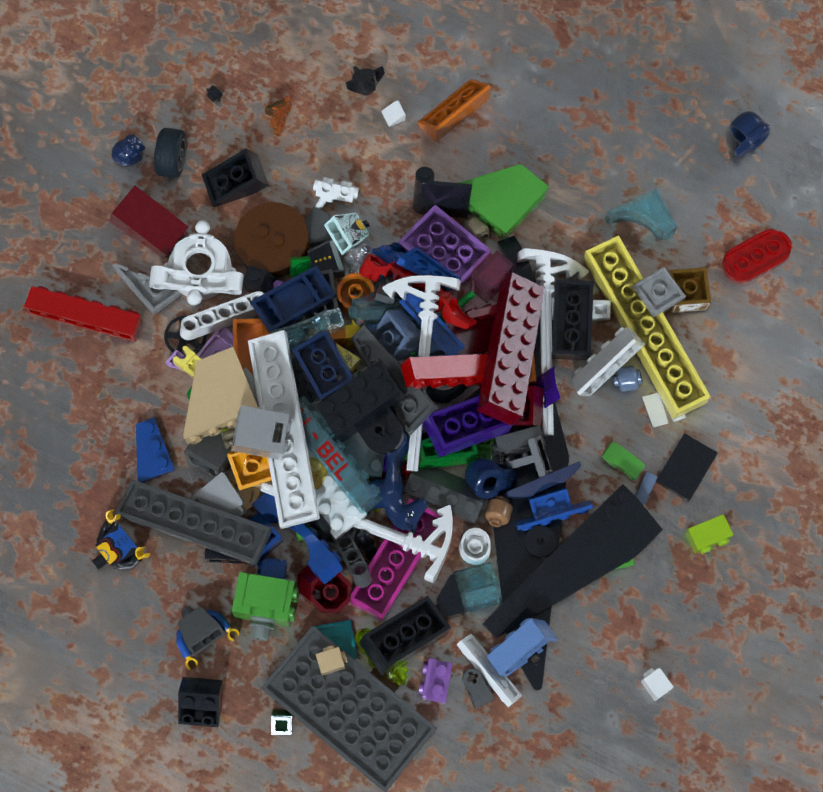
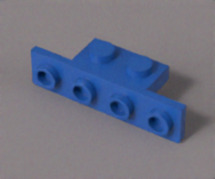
(551, 507)

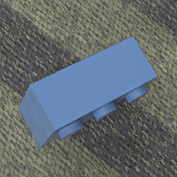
(520, 646)

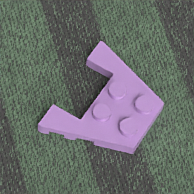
(220, 340)

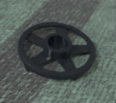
(182, 342)

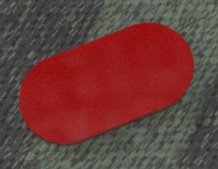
(757, 255)

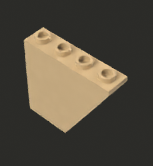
(216, 396)

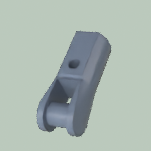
(645, 487)

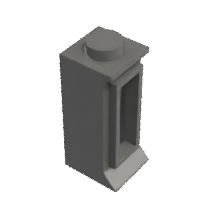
(515, 442)

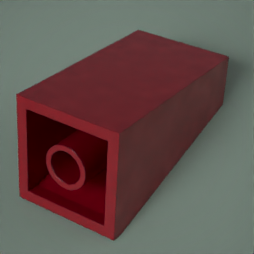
(148, 222)

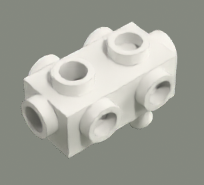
(330, 190)

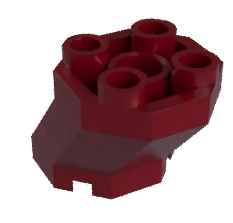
(326, 598)

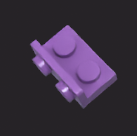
(436, 680)

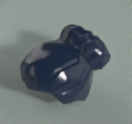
(128, 151)

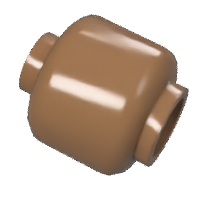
(498, 511)

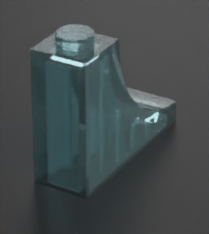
(648, 212)
(368, 310)

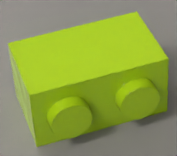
(708, 534)

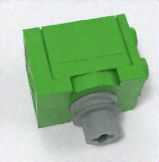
(264, 603)

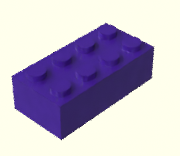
(462, 427)

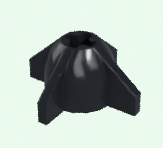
(365, 80)

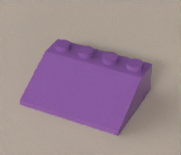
(446, 243)

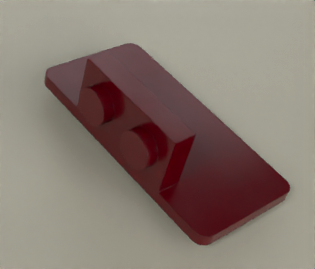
(478, 336)

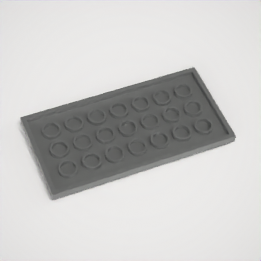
(350, 711)

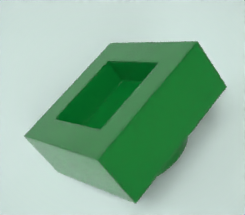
(299, 265)

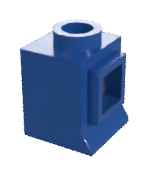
(272, 568)

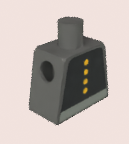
(327, 257)

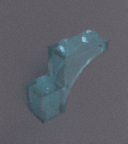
(304, 330)

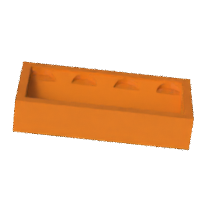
(242, 332)

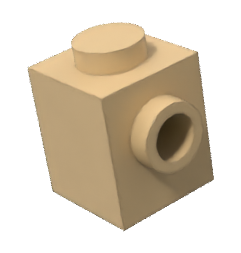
(331, 660)

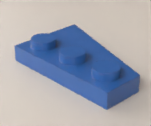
(423, 264)
(152, 453)

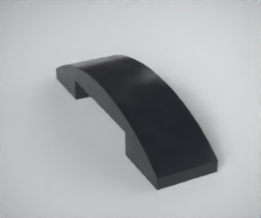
(509, 248)

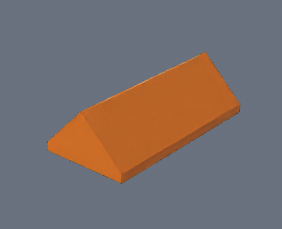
(455, 109)

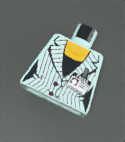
(347, 231)

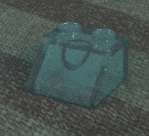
(478, 587)

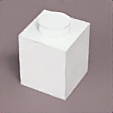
(656, 683)

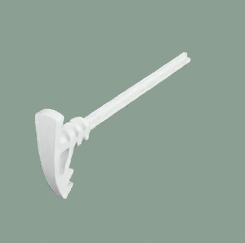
(545, 278)
(432, 286)
(407, 541)

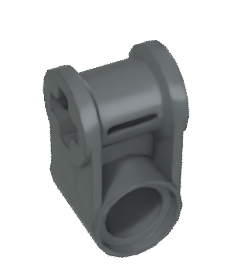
(479, 691)

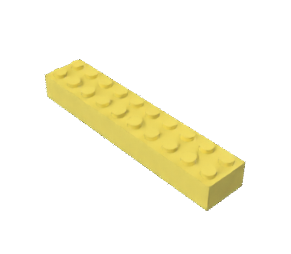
(662, 353)

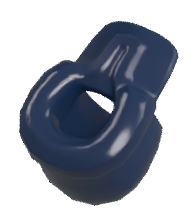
(749, 131)
(481, 469)

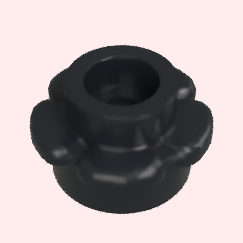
(214, 94)

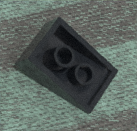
(235, 178)

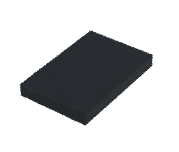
(686, 467)

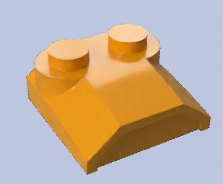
(249, 469)

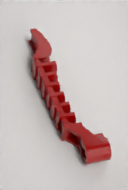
(374, 267)

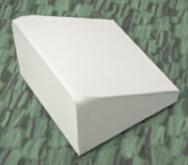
(393, 114)

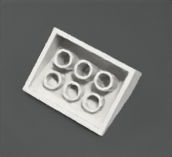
(607, 362)

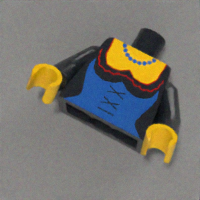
(117, 546)

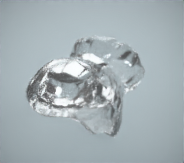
(356, 257)

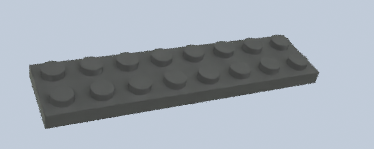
(194, 522)

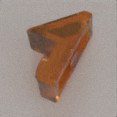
(279, 112)

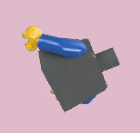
(199, 631)

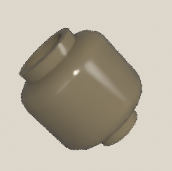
(477, 229)

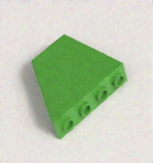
(505, 198)

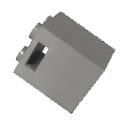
(255, 432)

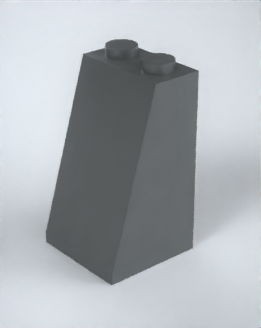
(209, 455)

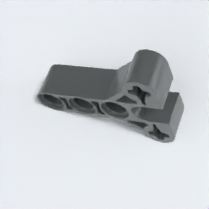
(348, 550)

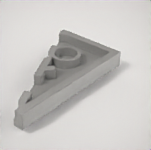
(152, 298)

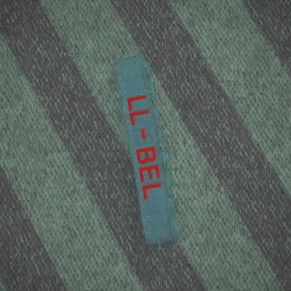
(336, 461)

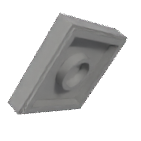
(659, 291)

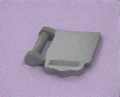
(222, 495)

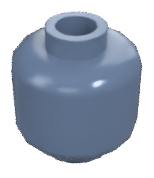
(628, 378)

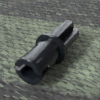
(366, 544)

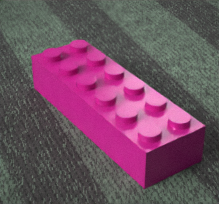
(391, 571)

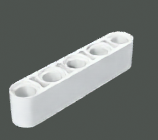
(216, 320)

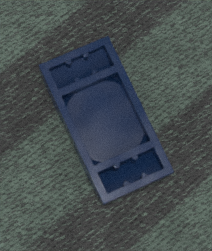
(293, 299)
(543, 483)

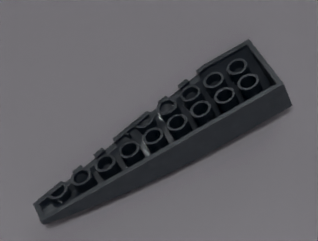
(595, 548)

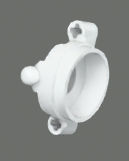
(218, 279)

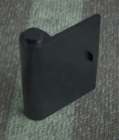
(448, 196)

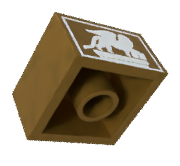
(695, 287)

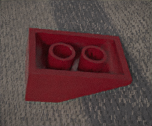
(533, 408)

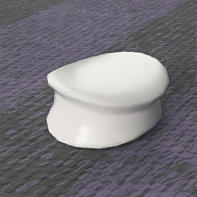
(475, 546)

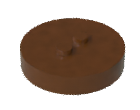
(271, 236)

